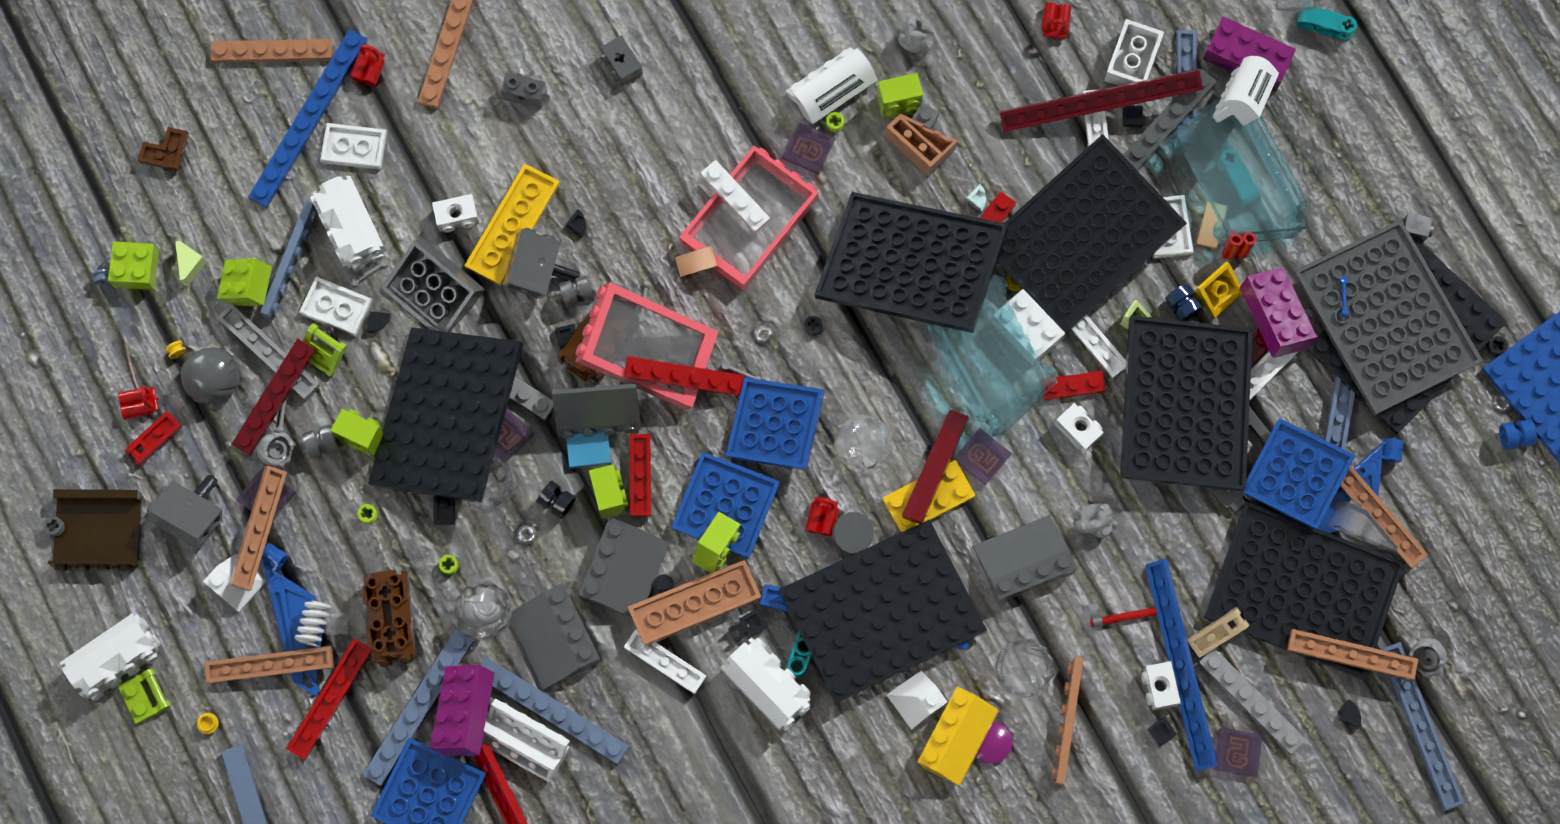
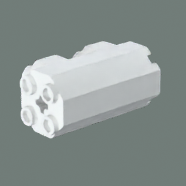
(348, 223)
(110, 656)
(767, 684)

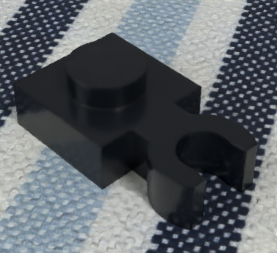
(751, 624)

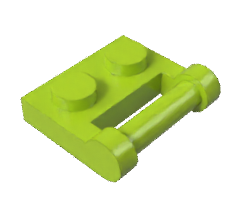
(323, 357)
(138, 700)

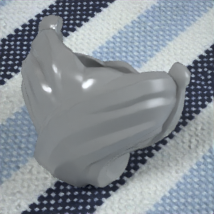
(915, 38)
(267, 450)
(1095, 520)
(482, 608)
(1431, 649)

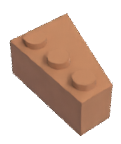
(920, 144)

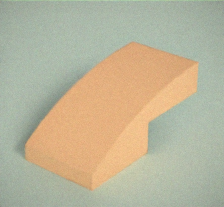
(1206, 235)
(695, 261)

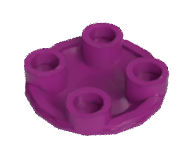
(996, 744)

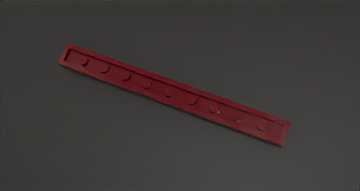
(1101, 100)

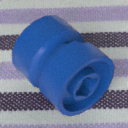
(1521, 434)

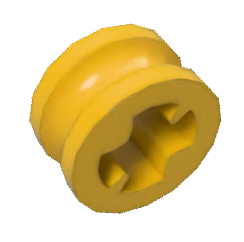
(175, 349)

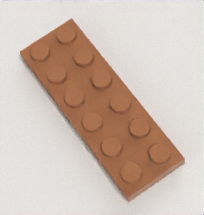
(694, 603)

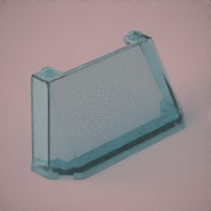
(1241, 176)
(995, 363)

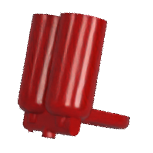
(1056, 20)
(368, 65)
(1238, 246)
(138, 402)
(822, 516)

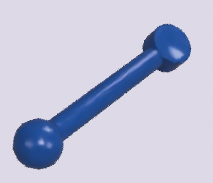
(1343, 280)

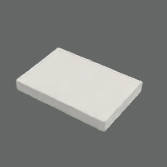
(353, 146)
(1181, 242)
(335, 306)

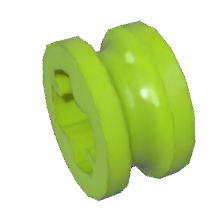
(830, 126)
(367, 507)
(453, 569)

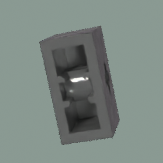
(619, 50)
(523, 90)

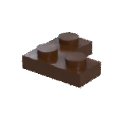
(166, 155)

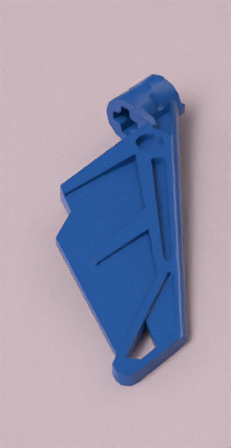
(1370, 471)
(288, 605)

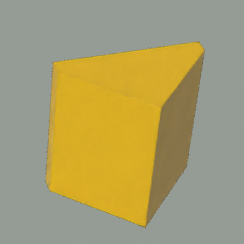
(1218, 290)

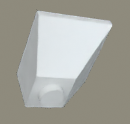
(219, 582)
(917, 699)

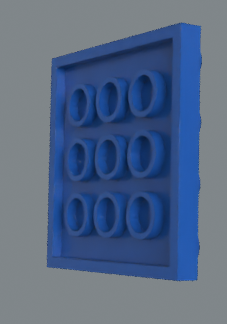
(775, 423)
(1298, 473)
(728, 490)
(428, 788)

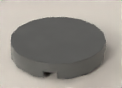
(852, 532)

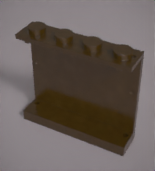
(99, 529)

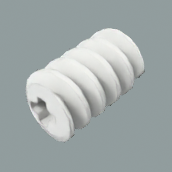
(312, 623)

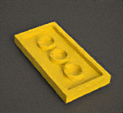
(952, 492)

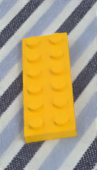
(518, 210)

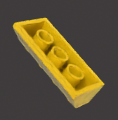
(958, 736)

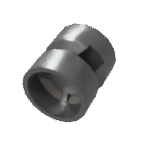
(576, 292)
(320, 441)

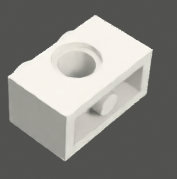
(462, 204)
(1081, 439)
(1164, 673)

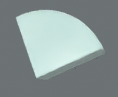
(977, 198)

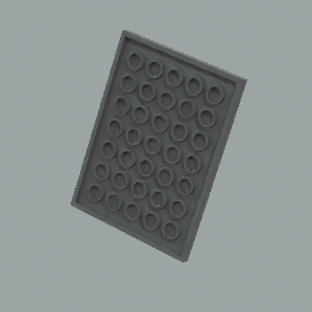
(1399, 321)

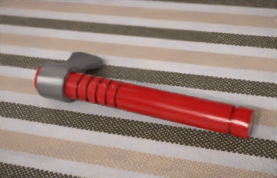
(1097, 621)

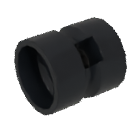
(556, 499)

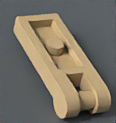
(1217, 632)

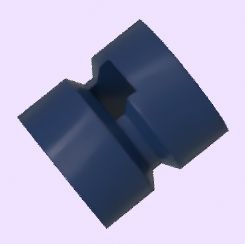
(1182, 301)

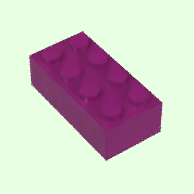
(1235, 42)
(1277, 312)
(462, 710)

